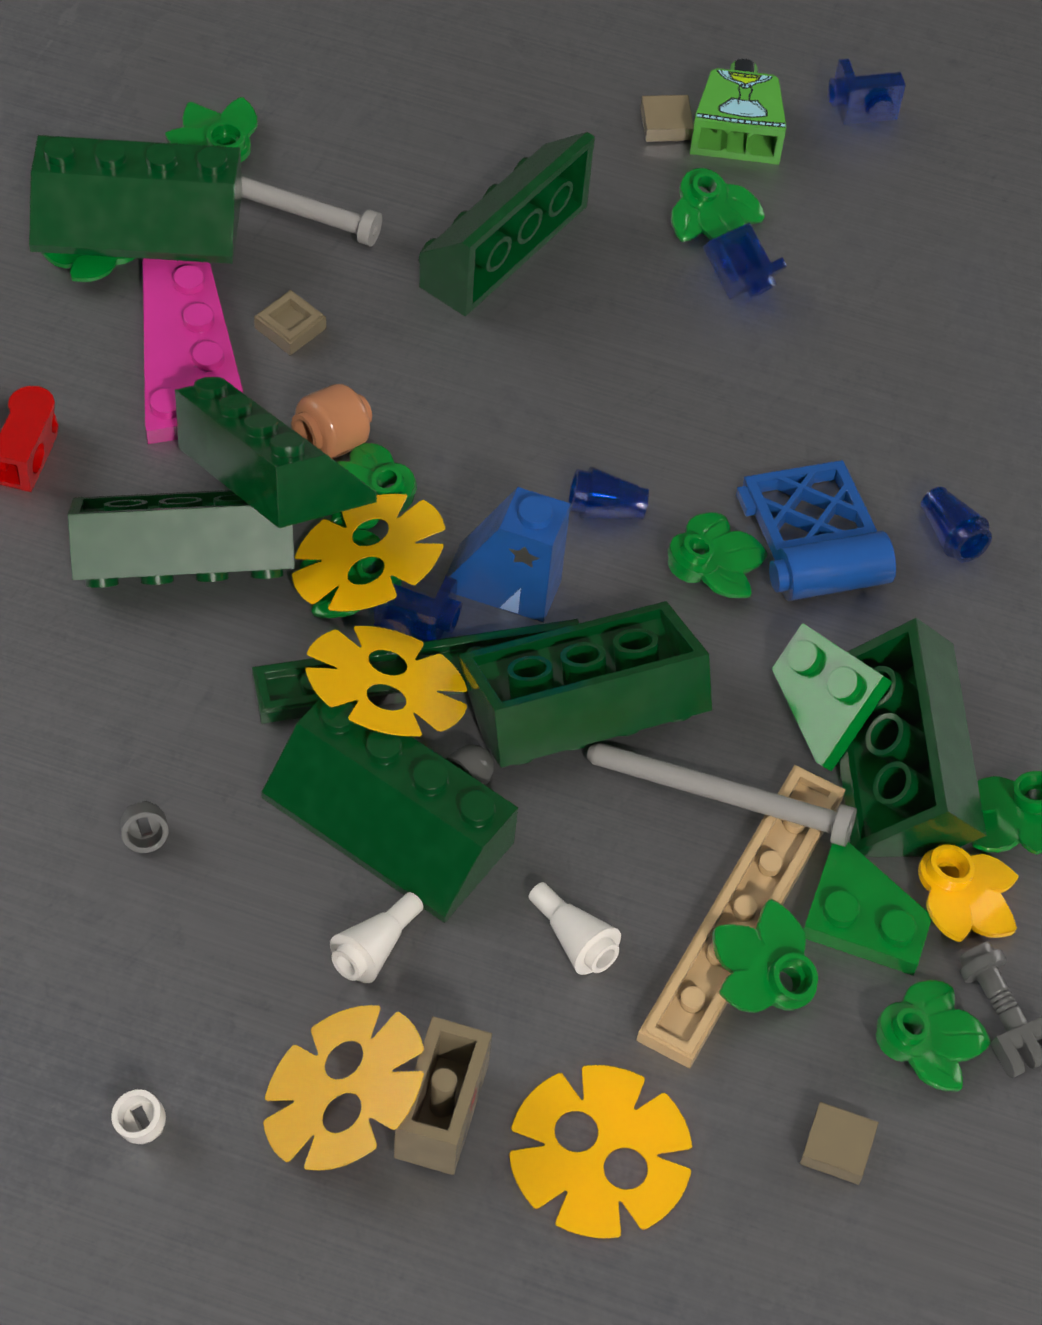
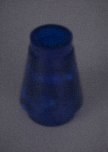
(605, 496)
(958, 527)

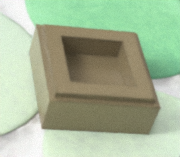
(667, 118)
(290, 322)
(839, 1143)

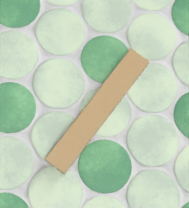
(765, 871)

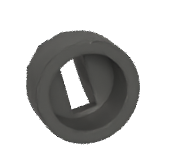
(474, 761)
(131, 830)

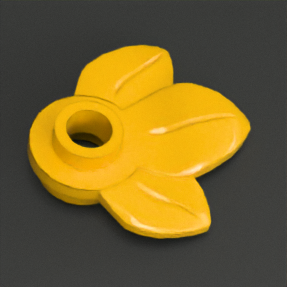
(967, 892)

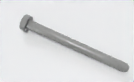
(365, 226)
(836, 823)

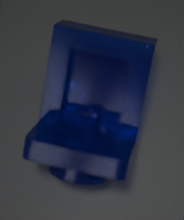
(867, 96)
(742, 262)
(420, 614)

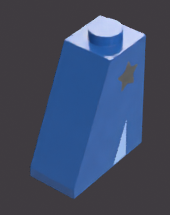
(515, 555)

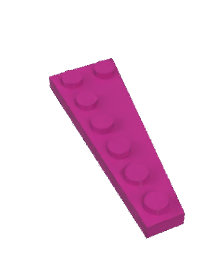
(181, 339)

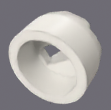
(128, 1125)

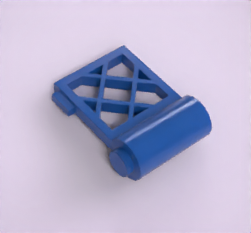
(827, 557)

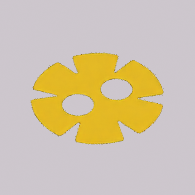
(397, 550)
(357, 675)
(382, 1093)
(591, 1200)

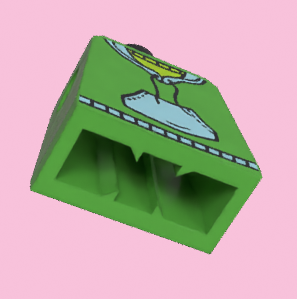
(740, 115)

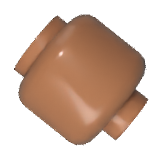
(333, 419)

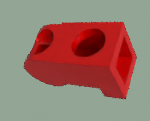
(27, 437)

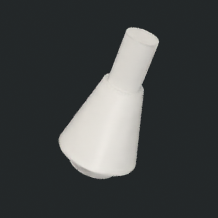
(585, 939)
(366, 946)

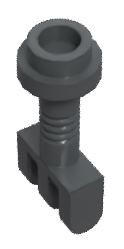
(983, 964)

